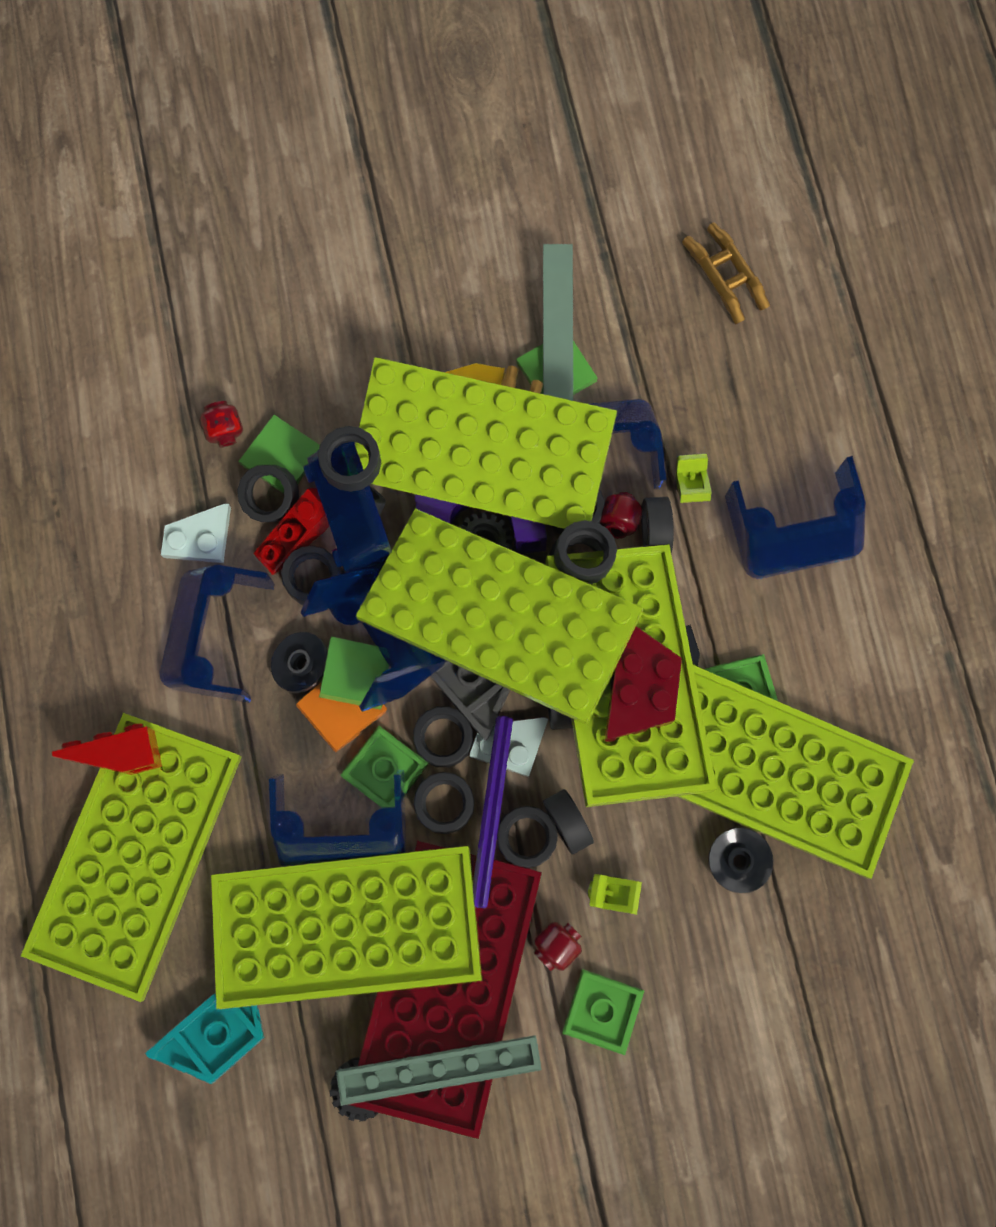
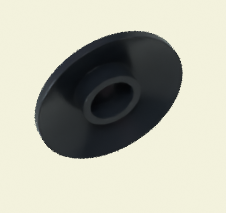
(289, 658)
(756, 855)

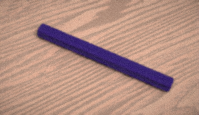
(491, 811)

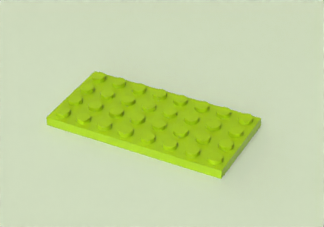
(485, 443)
(501, 615)
(662, 759)
(798, 776)
(131, 865)
(344, 928)

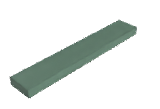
(558, 320)
(438, 1070)

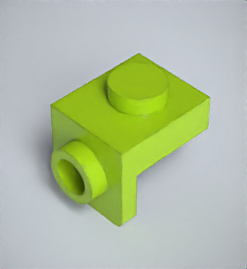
(692, 478)
(614, 894)

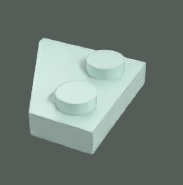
(198, 536)
(524, 744)

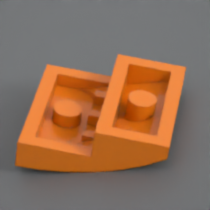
(336, 720)

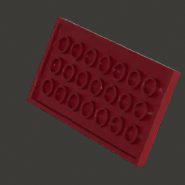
(456, 1014)

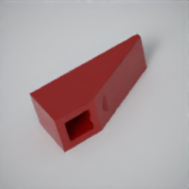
(296, 530)
(124, 752)

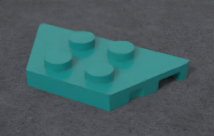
(210, 1040)

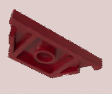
(643, 687)

